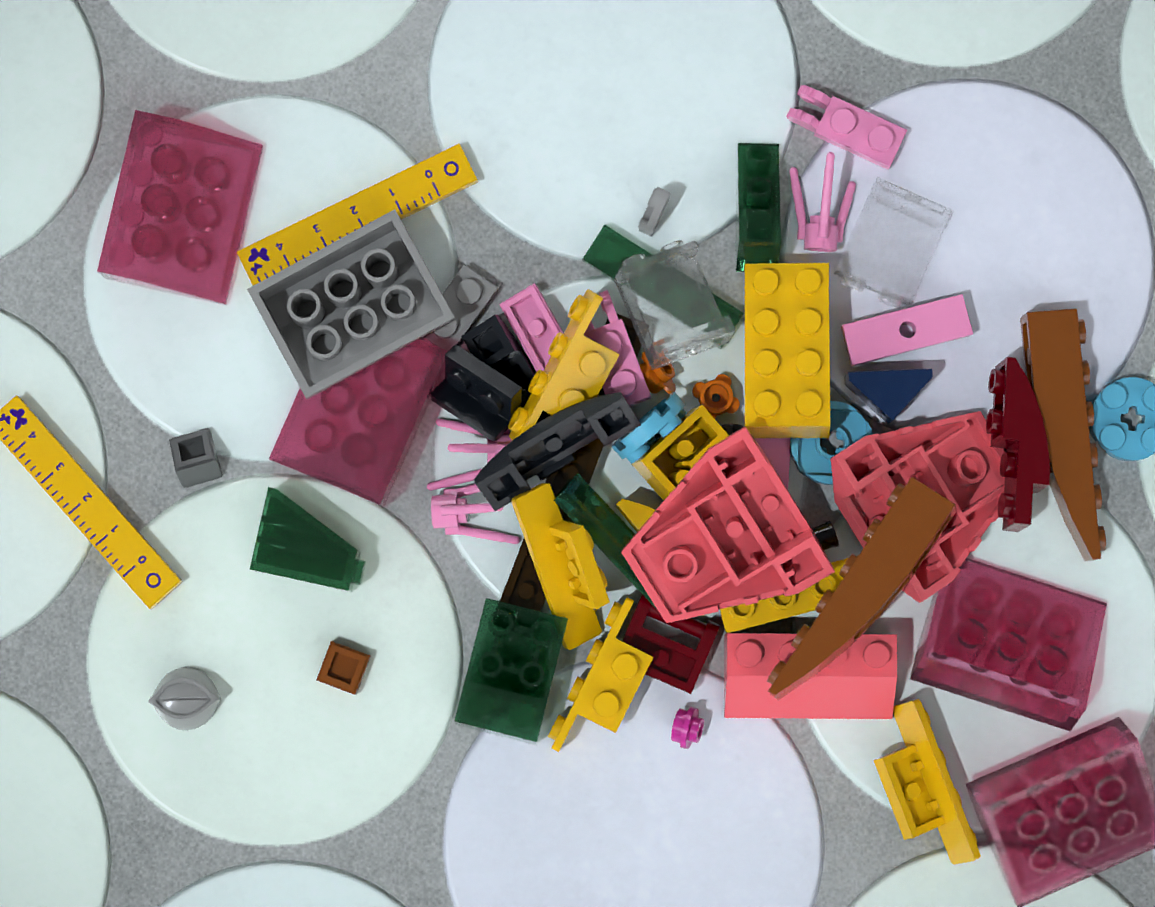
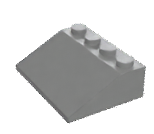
(351, 304)

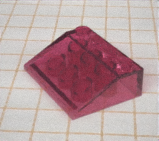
(179, 208)
(363, 425)
(1011, 644)
(1067, 811)

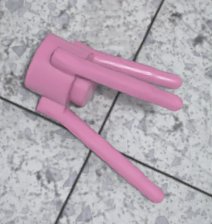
(821, 233)
(490, 448)
(450, 511)

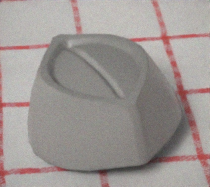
(185, 698)

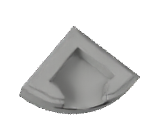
(654, 211)

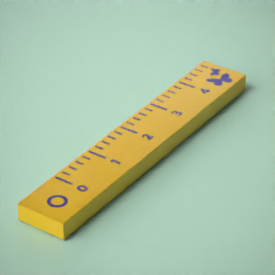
(405, 192)
(85, 504)

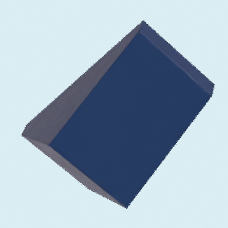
(887, 390)

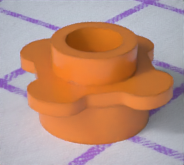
(658, 378)
(719, 386)

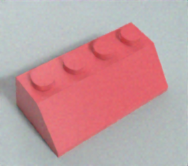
(850, 687)

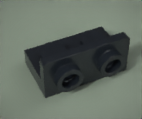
(477, 394)

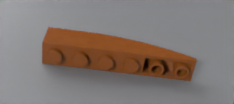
(1058, 381)
(869, 582)

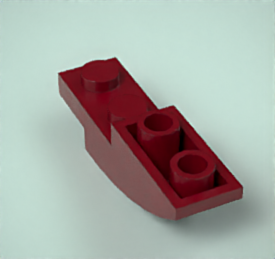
(1019, 428)

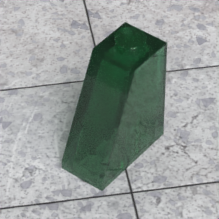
(302, 547)

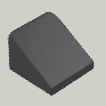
(195, 458)

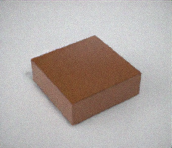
(343, 667)

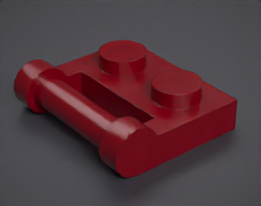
(671, 661)

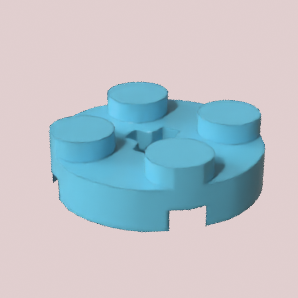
(660, 419)
(1114, 434)
(812, 458)

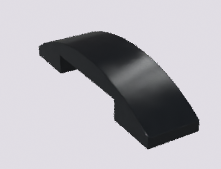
(500, 350)
(551, 441)

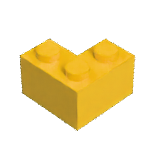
(679, 451)

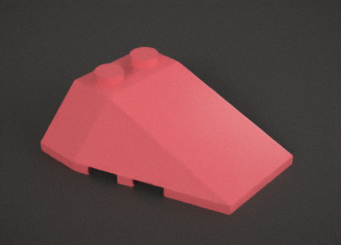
(946, 456)
(726, 537)

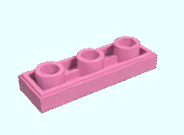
(930, 323)

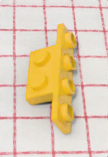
(573, 372)
(563, 564)
(781, 606)
(610, 682)
(922, 787)

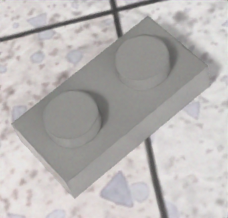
(467, 299)

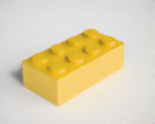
(787, 350)

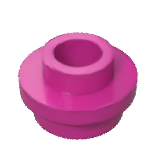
(687, 727)

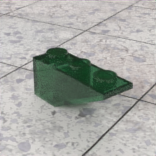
(757, 205)

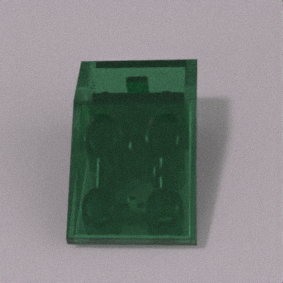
(510, 671)

